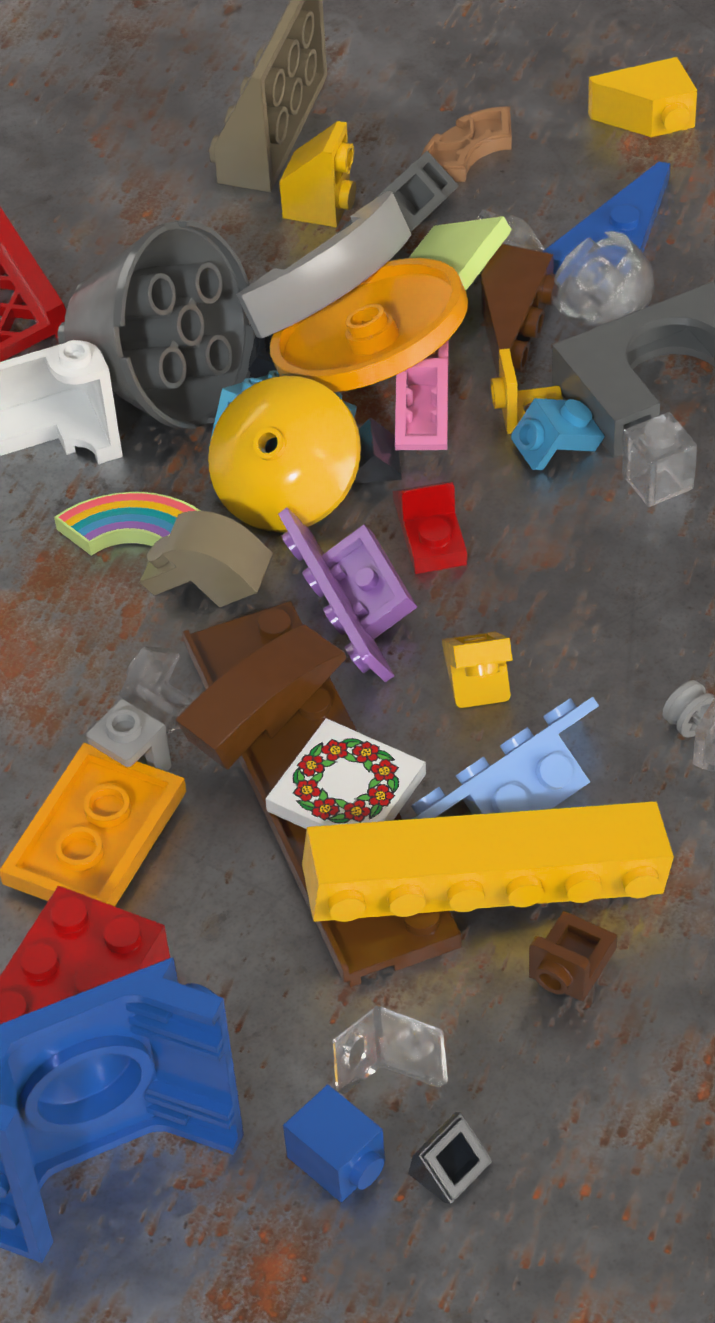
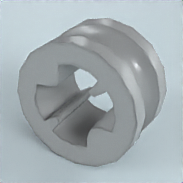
(687, 707)

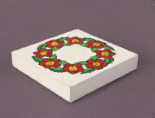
(345, 780)

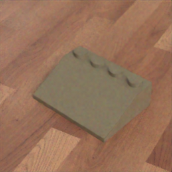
(273, 100)

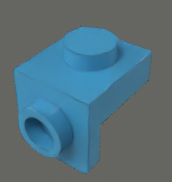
(555, 426)

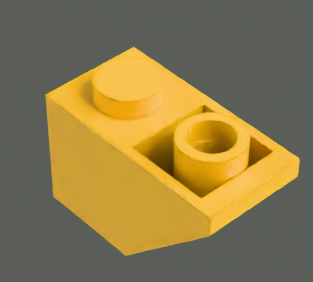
(317, 179)

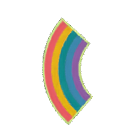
(120, 519)

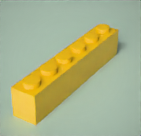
(485, 861)

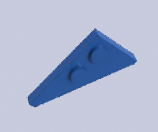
(627, 212)

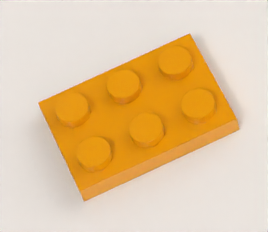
(93, 828)

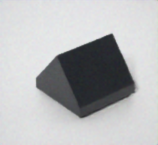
(378, 455)
(449, 1159)

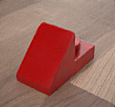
(431, 527)

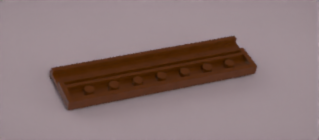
(358, 944)

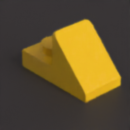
(478, 668)

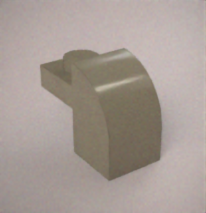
(212, 553)

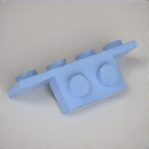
(531, 776)

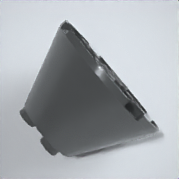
(168, 322)

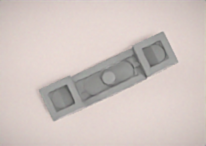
(328, 271)

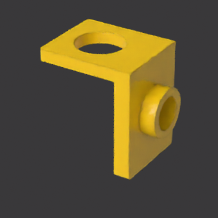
(507, 397)

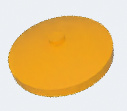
(376, 327)

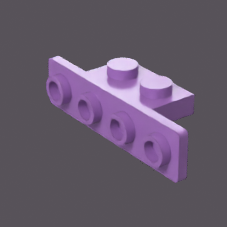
(359, 585)

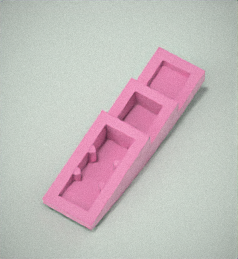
(423, 403)

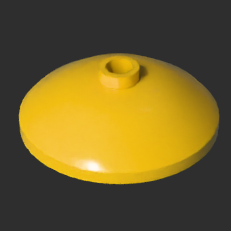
(307, 469)

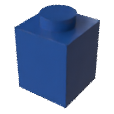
(335, 1144)

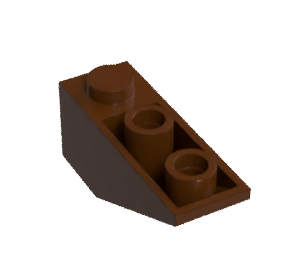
(514, 299)

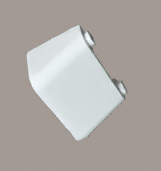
(61, 396)

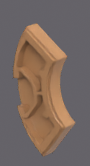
(470, 140)

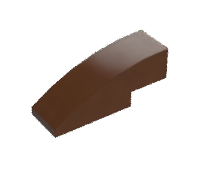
(259, 694)

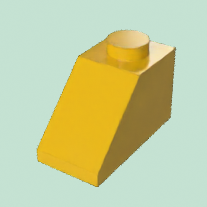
(645, 98)

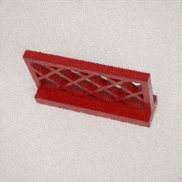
(30, 288)

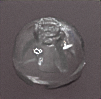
(603, 281)

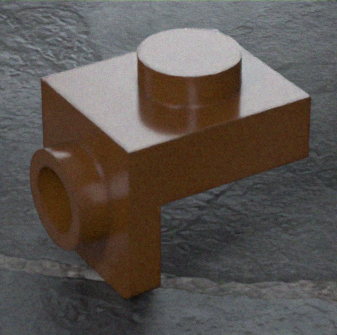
(571, 956)

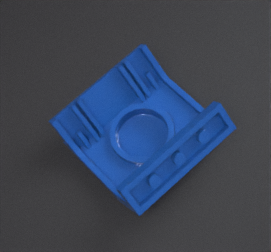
(102, 1074)

